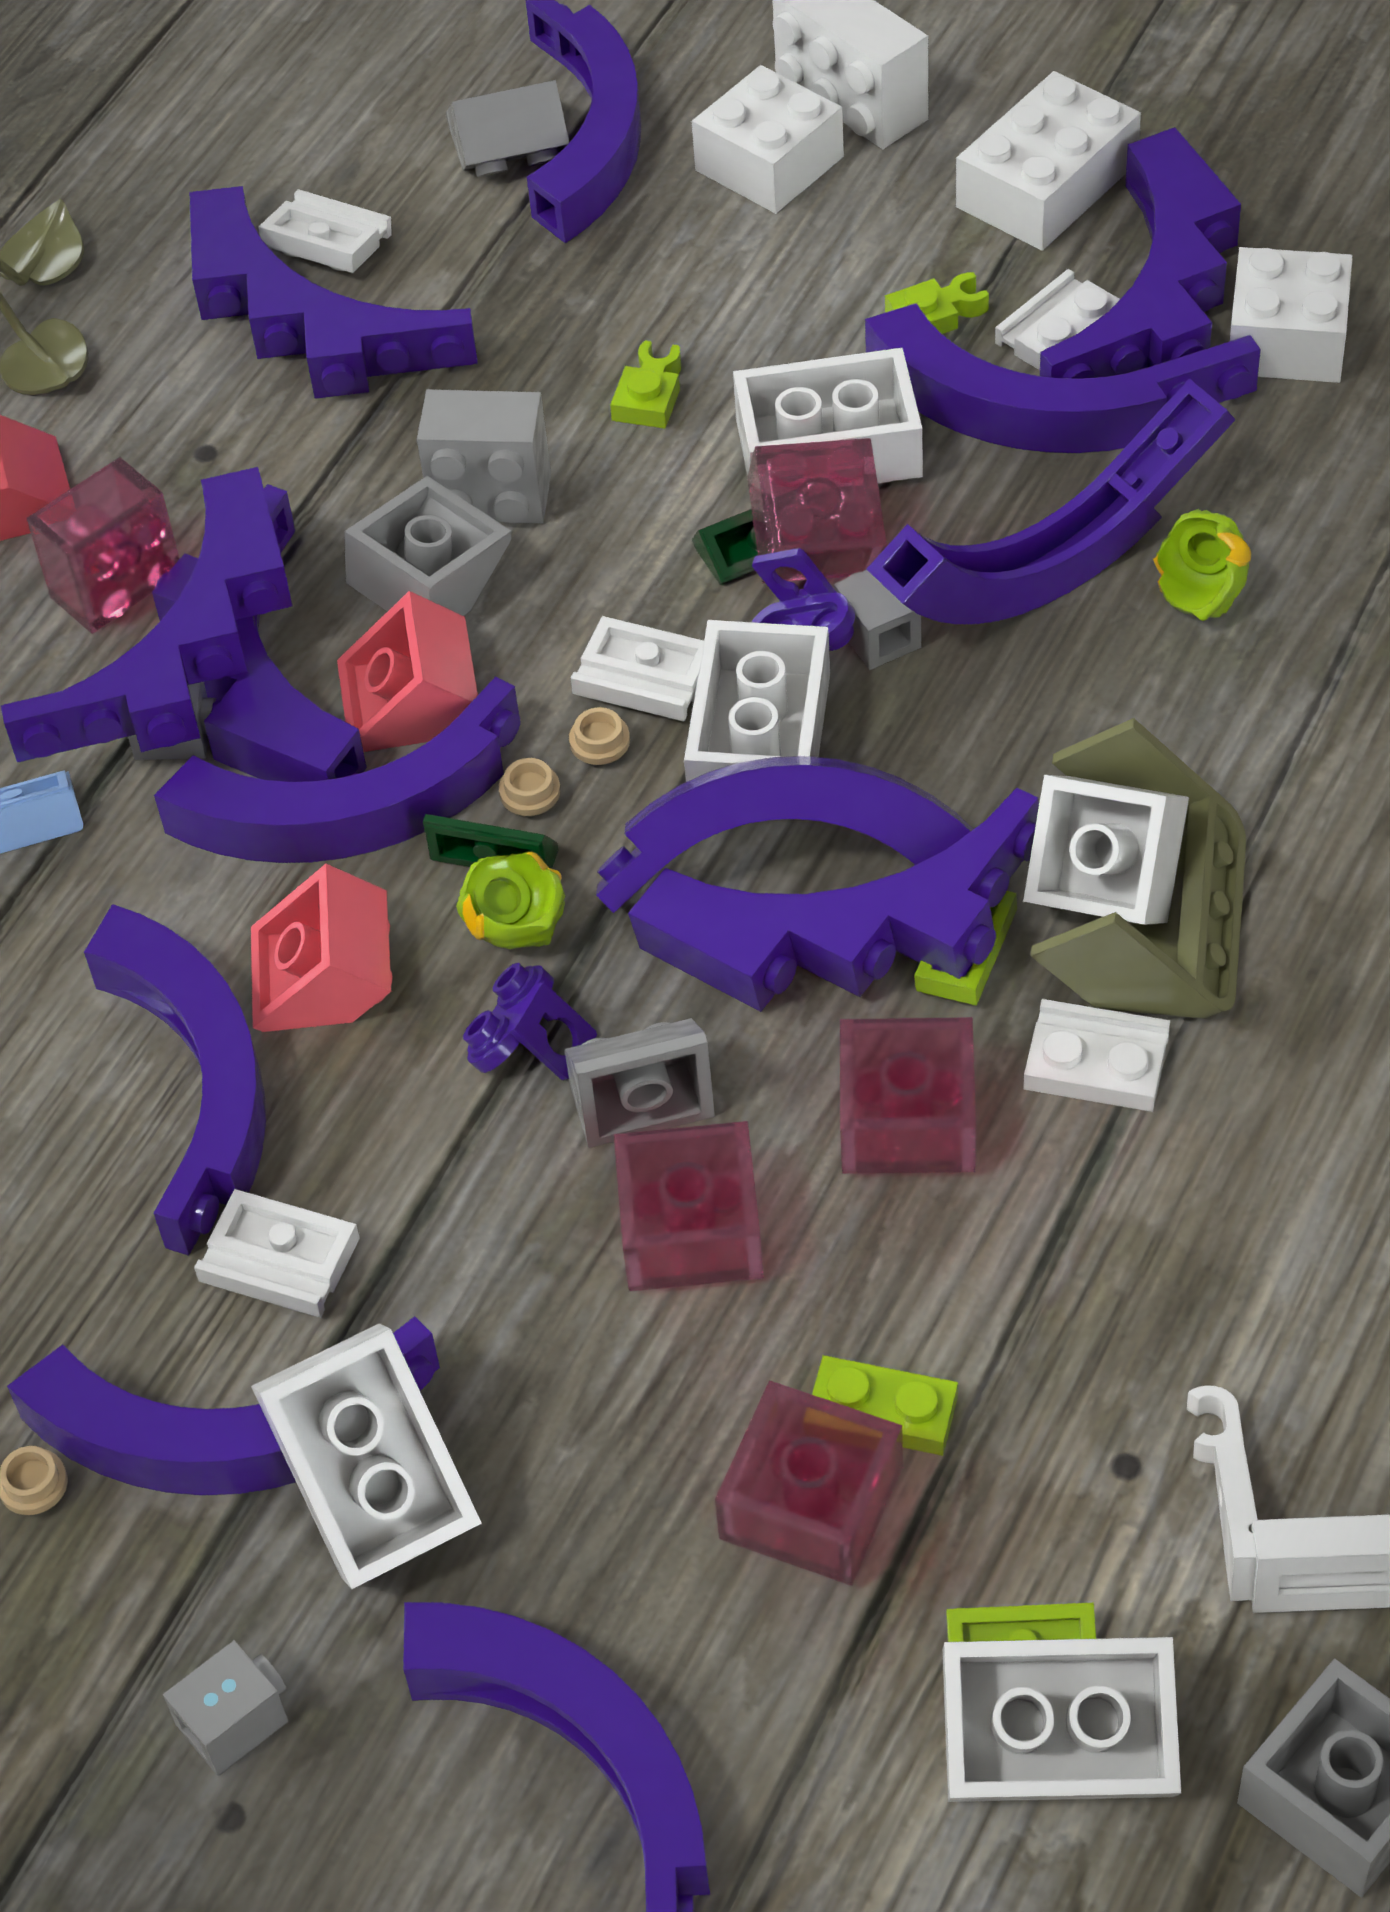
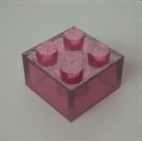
(818, 501)
(104, 544)
(907, 1095)
(688, 1206)
(810, 1482)

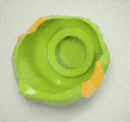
(1203, 564)
(512, 900)

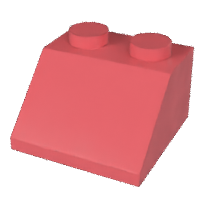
(29, 475)
(407, 675)
(321, 954)

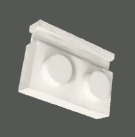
(325, 231)
(1053, 316)
(639, 668)
(1097, 1055)
(277, 1252)

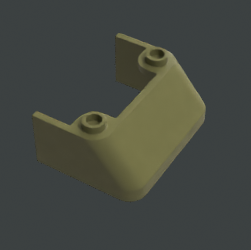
(1193, 958)

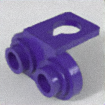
(812, 606)
(522, 1001)

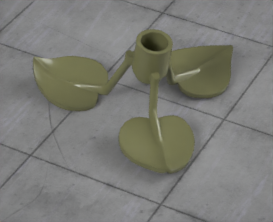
(55, 350)

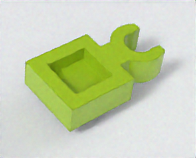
(943, 304)
(648, 392)

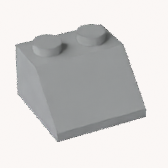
(508, 128)
(424, 545)
(641, 1081)

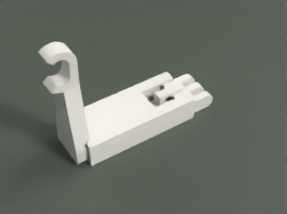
(1293, 1560)

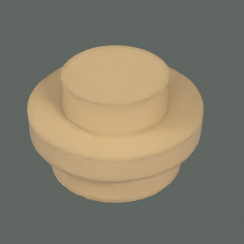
(599, 736)
(529, 787)
(32, 1480)

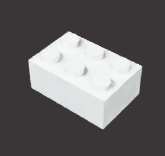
(858, 60)
(1046, 160)
(833, 402)
(757, 694)
(366, 1455)
(1061, 1719)

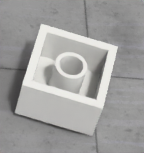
(768, 138)
(1293, 311)
(1105, 849)

